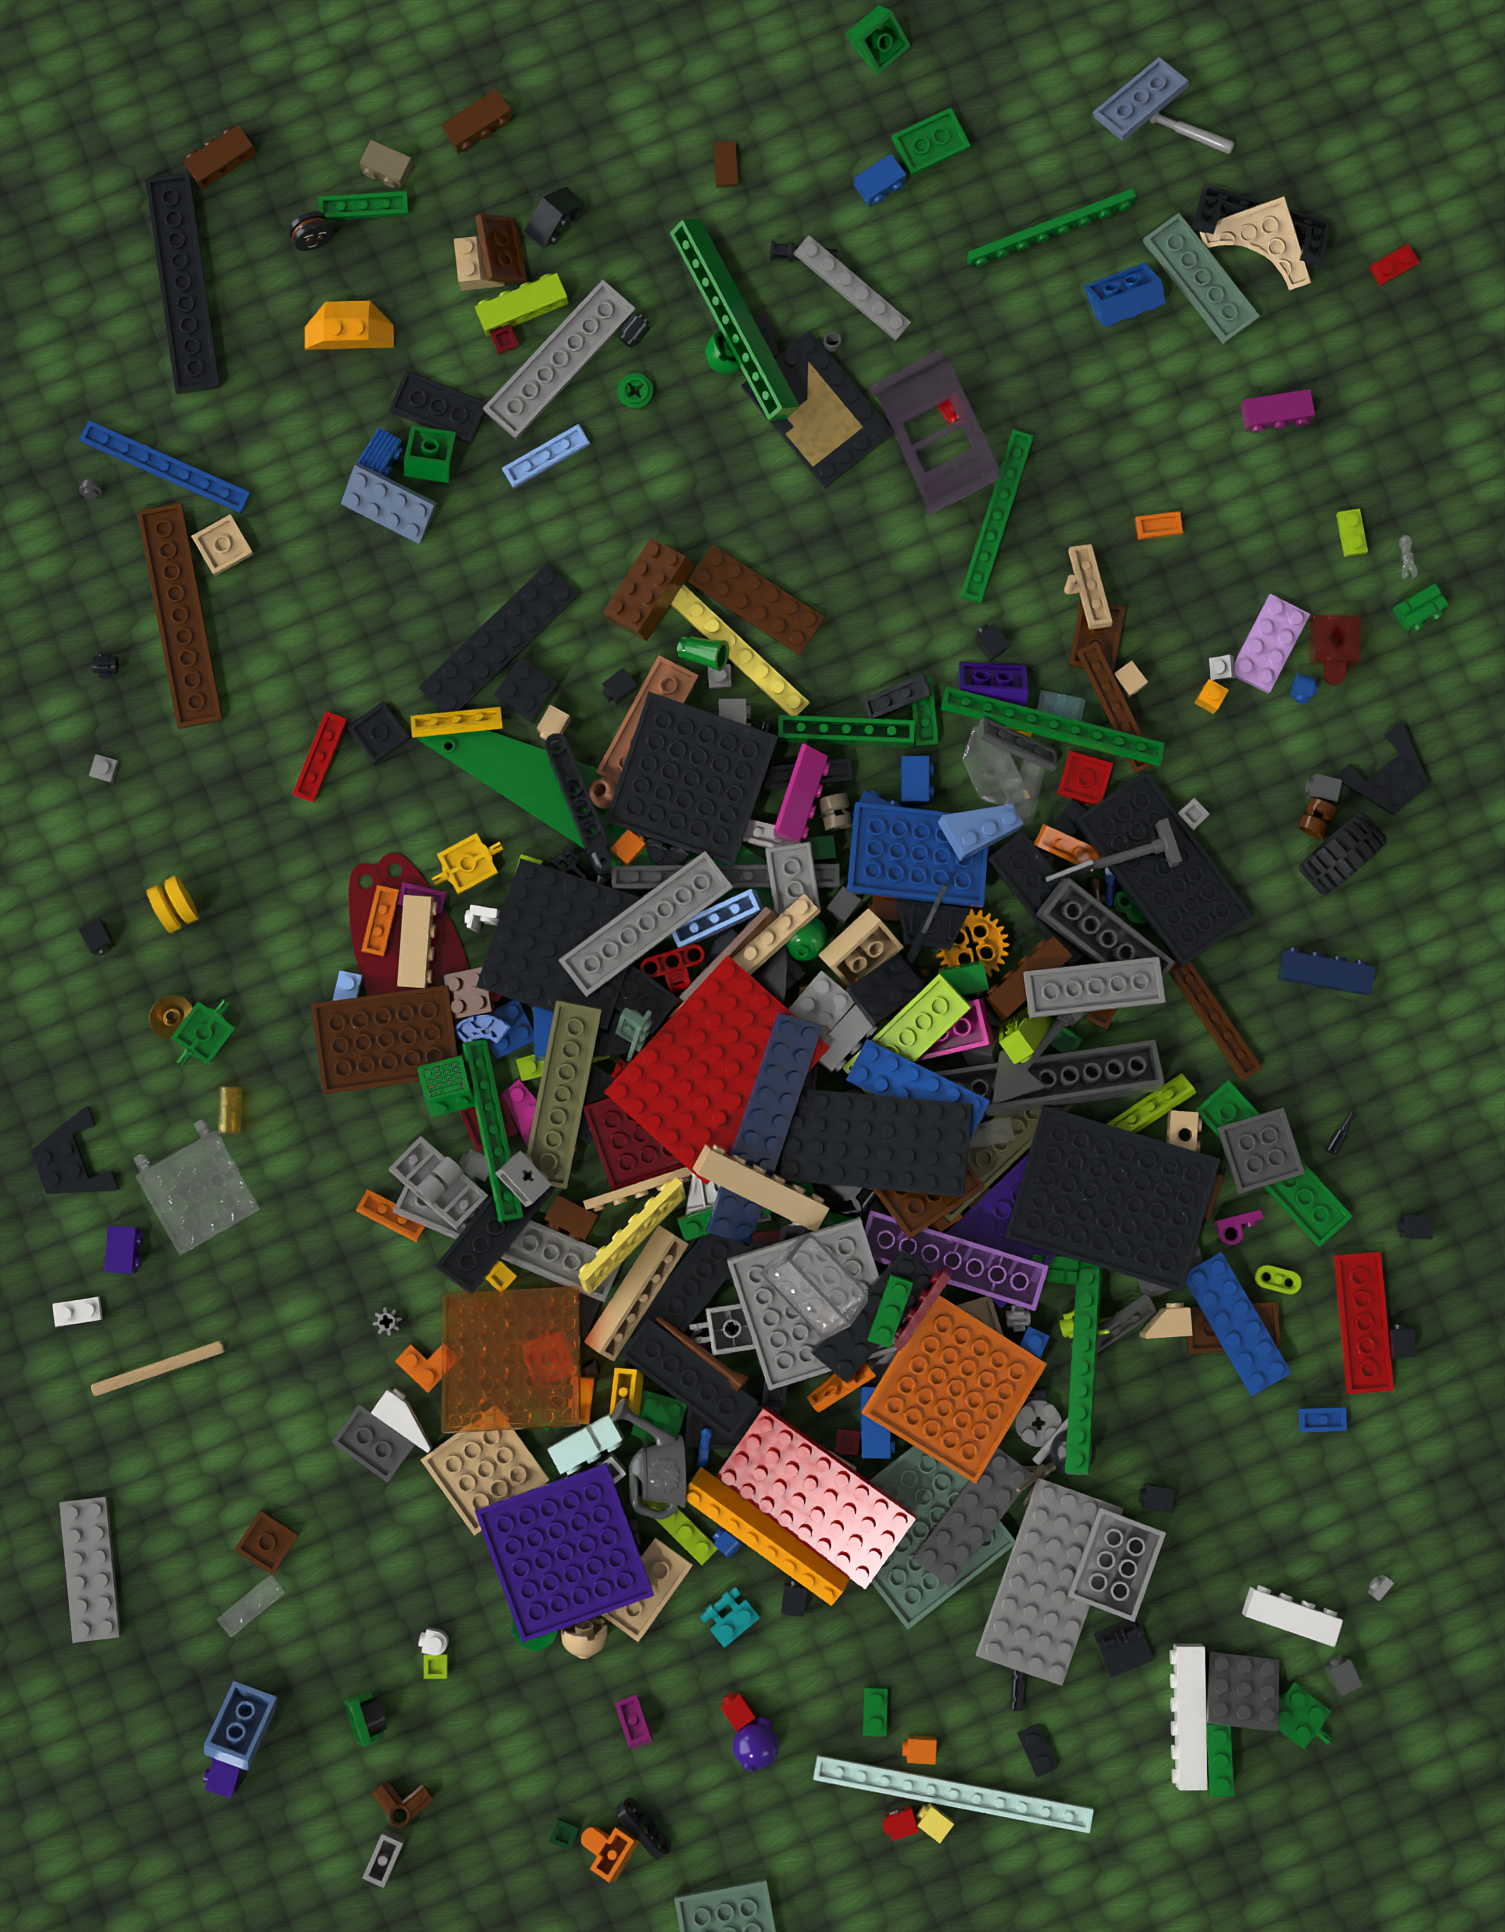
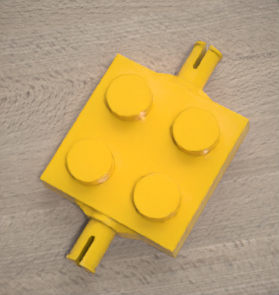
(467, 863)

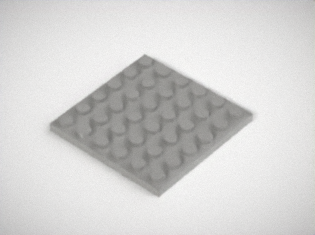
(777, 1330)

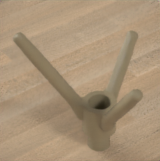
(1042, 1471)

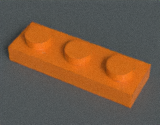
(1065, 846)
(380, 920)
(381, 1211)

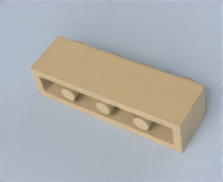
(416, 941)

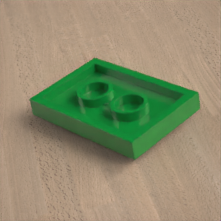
(930, 142)

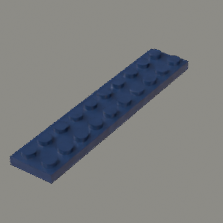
(766, 1119)

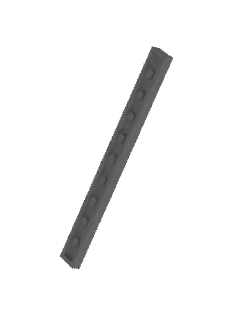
(739, 876)

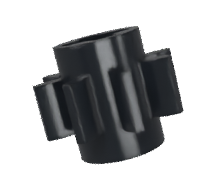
(105, 664)

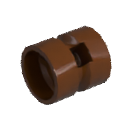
(1313, 825)

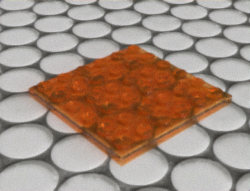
(511, 1360)

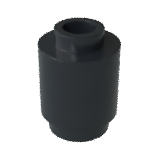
(634, 330)

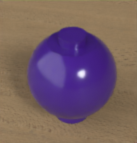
(756, 1745)

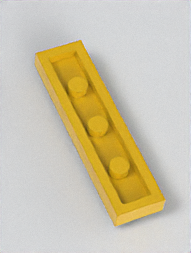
(456, 722)

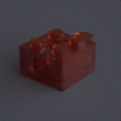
(1335, 644)

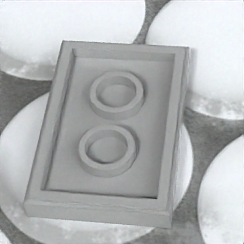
(791, 875)

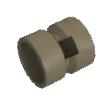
(836, 804)

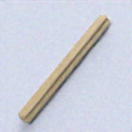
(157, 1368)

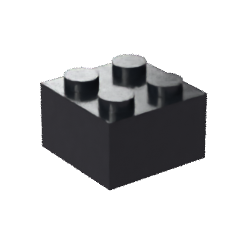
(526, 690)

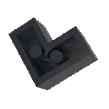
(553, 215)

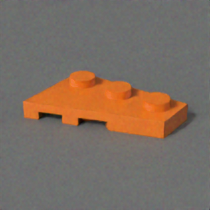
(835, 1388)

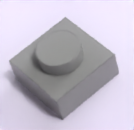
(1222, 668)
(720, 679)
(104, 768)
(1193, 814)
(1379, 1587)

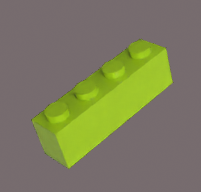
(522, 304)

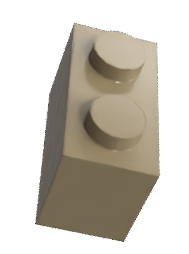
(386, 165)

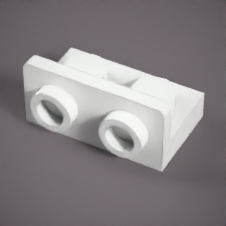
(478, 914)

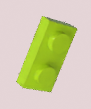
(1352, 532)

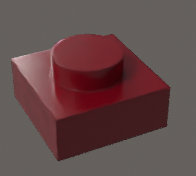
(504, 339)
(847, 1441)

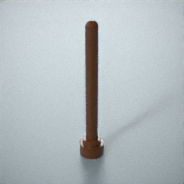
(735, 1378)

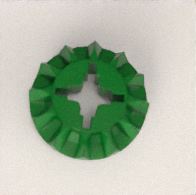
(637, 381)

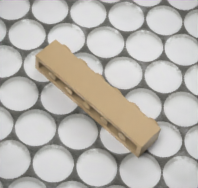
(761, 1188)
(636, 1293)

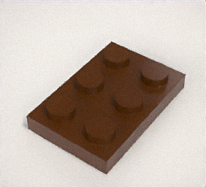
(501, 248)
(1107, 637)

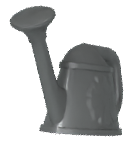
(658, 1467)

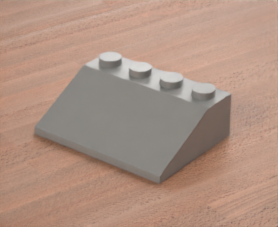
(1117, 1564)

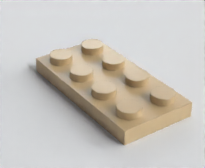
(665, 1573)

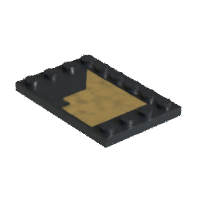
(834, 419)

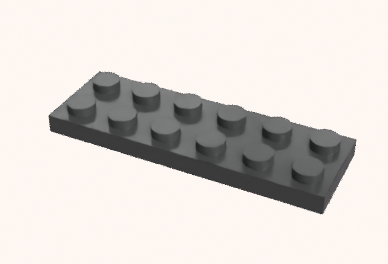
(971, 1518)

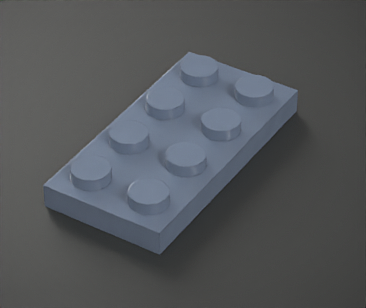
(1141, 99)
(388, 503)

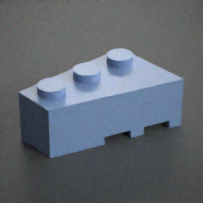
(980, 828)

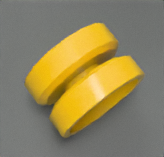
(172, 903)

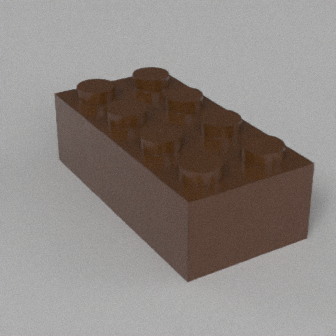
(648, 589)
(1012, 993)

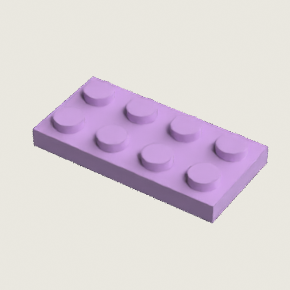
(1269, 643)

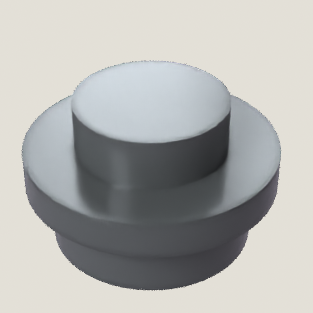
(90, 489)

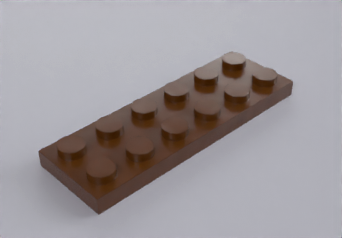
(756, 600)

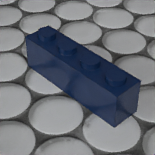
(1326, 972)

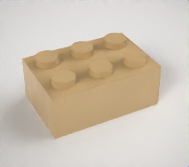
(860, 948)

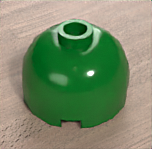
(720, 355)
(807, 941)

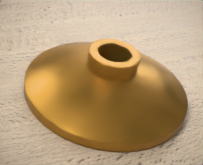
(164, 1026)

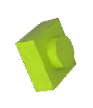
(436, 1666)

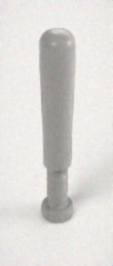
(1200, 135)

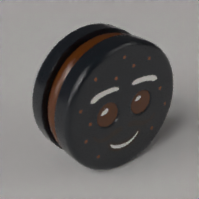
(310, 231)

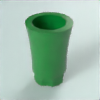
(704, 651)

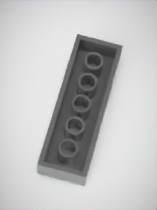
(1095, 927)

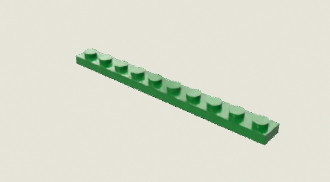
(1053, 726)
(1083, 1370)

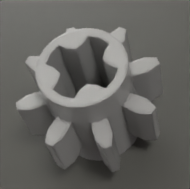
(1017, 1318)
(384, 1326)

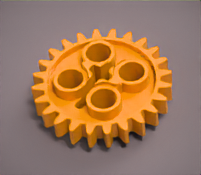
(992, 940)

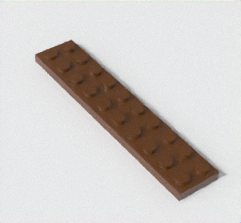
(180, 616)

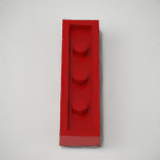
(319, 757)

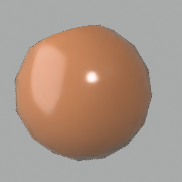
(602, 792)

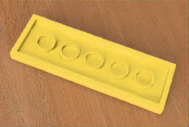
(629, 1238)

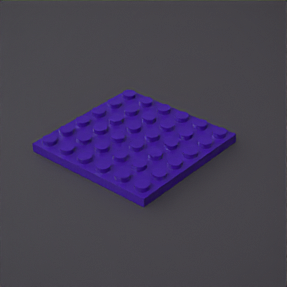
(564, 1552)

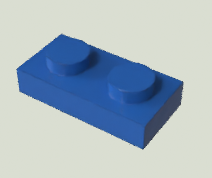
(1322, 1419)

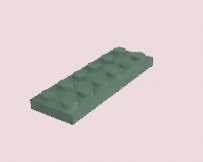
(1201, 278)

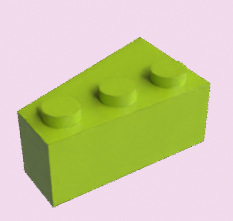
(1022, 1035)

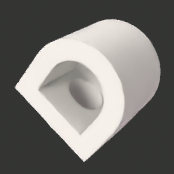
(433, 1641)

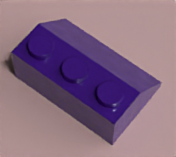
(995, 681)

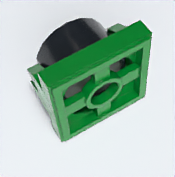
(366, 1718)

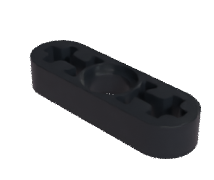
(649, 1844)

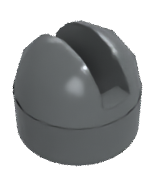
(832, 341)

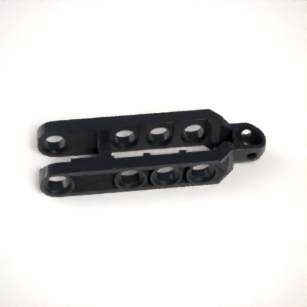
(570, 778)

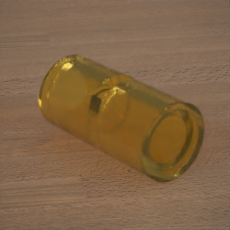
(229, 1110)

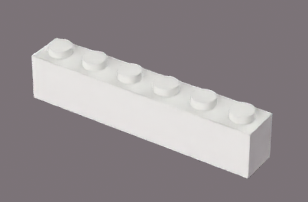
(1190, 1716)

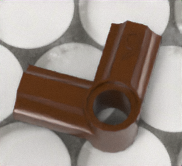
(412, 1804)

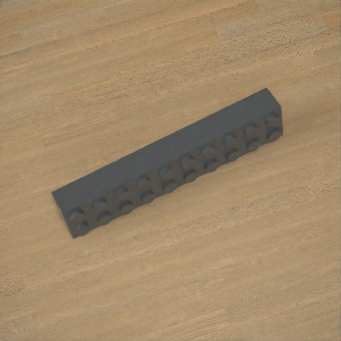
(1072, 1077)

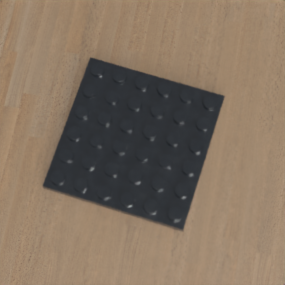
(691, 778)
(539, 924)

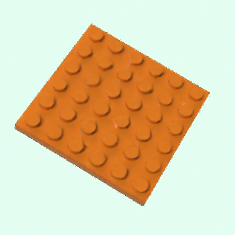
(954, 1389)

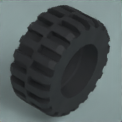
(1343, 853)

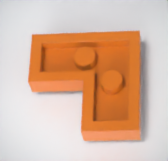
(423, 1370)

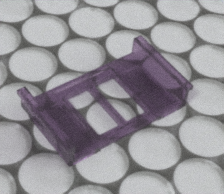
(917, 391)

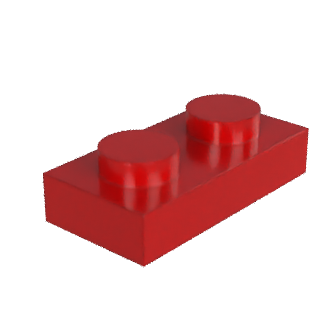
(1394, 265)

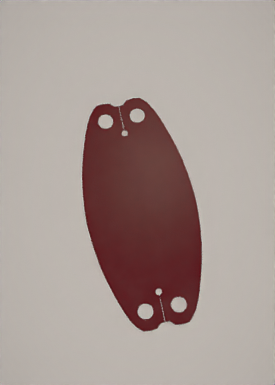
(381, 972)

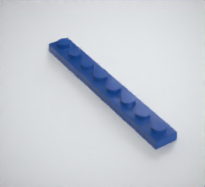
(165, 467)

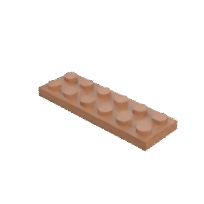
(663, 679)

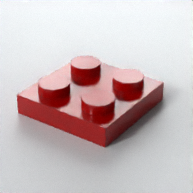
(1084, 778)

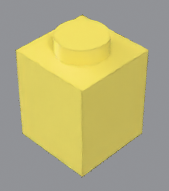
(934, 1822)

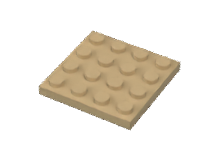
(483, 1469)

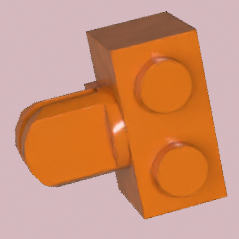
(611, 1851)

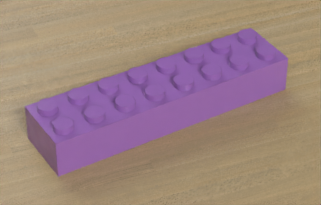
(973, 1265)

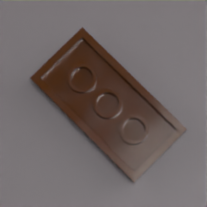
(1206, 1341)

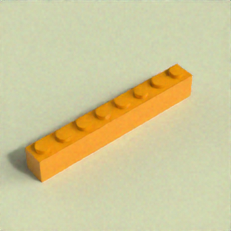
(764, 1536)

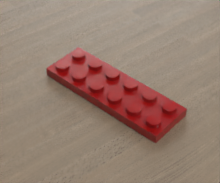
(1363, 1323)

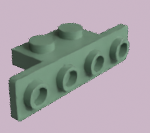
(634, 1029)

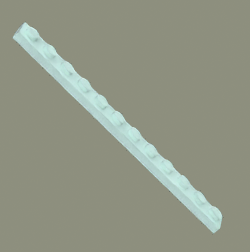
(953, 1793)

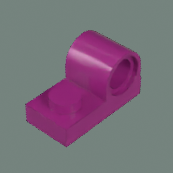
(1248, 1219)
(634, 1722)

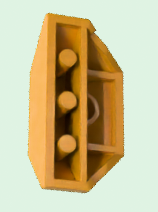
(349, 327)

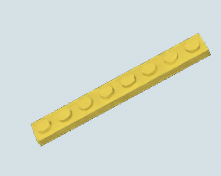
(740, 652)

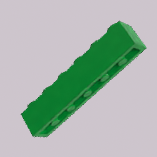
(846, 731)

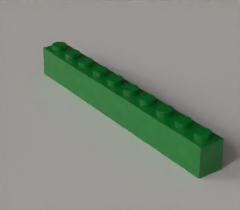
(734, 319)

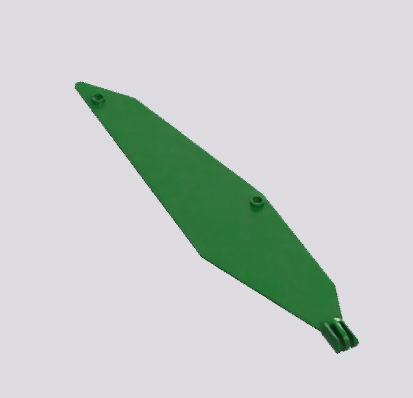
(527, 779)

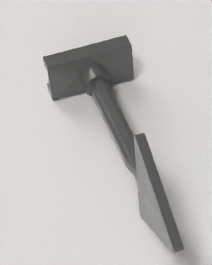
(1165, 844)
(1014, 1079)

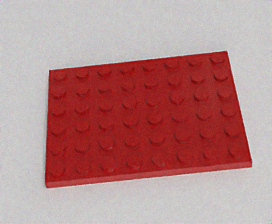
(702, 1065)

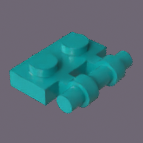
(734, 1622)

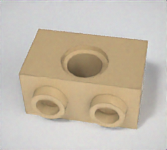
(1187, 1120)

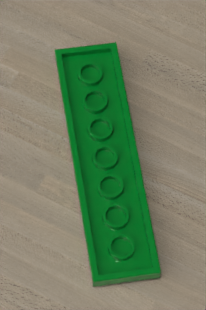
(1301, 1196)

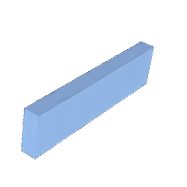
(546, 456)

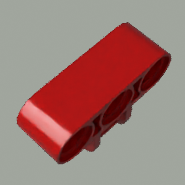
(678, 974)

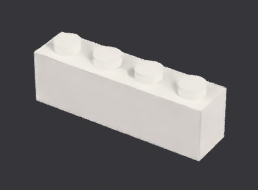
(1292, 1616)

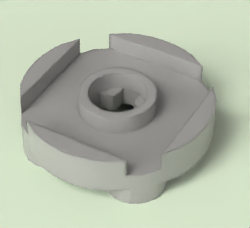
(1028, 1414)

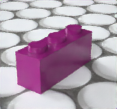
(1277, 411)

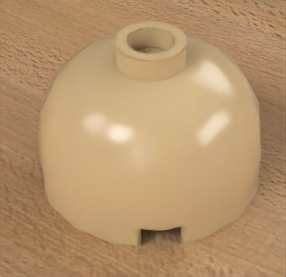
(585, 1637)

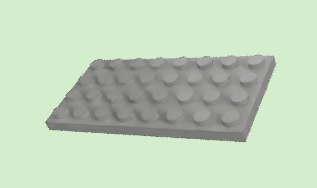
(1032, 1617)

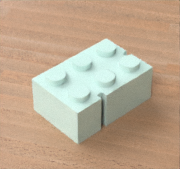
(586, 1444)

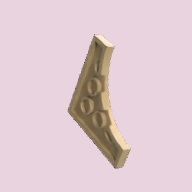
(1267, 231)

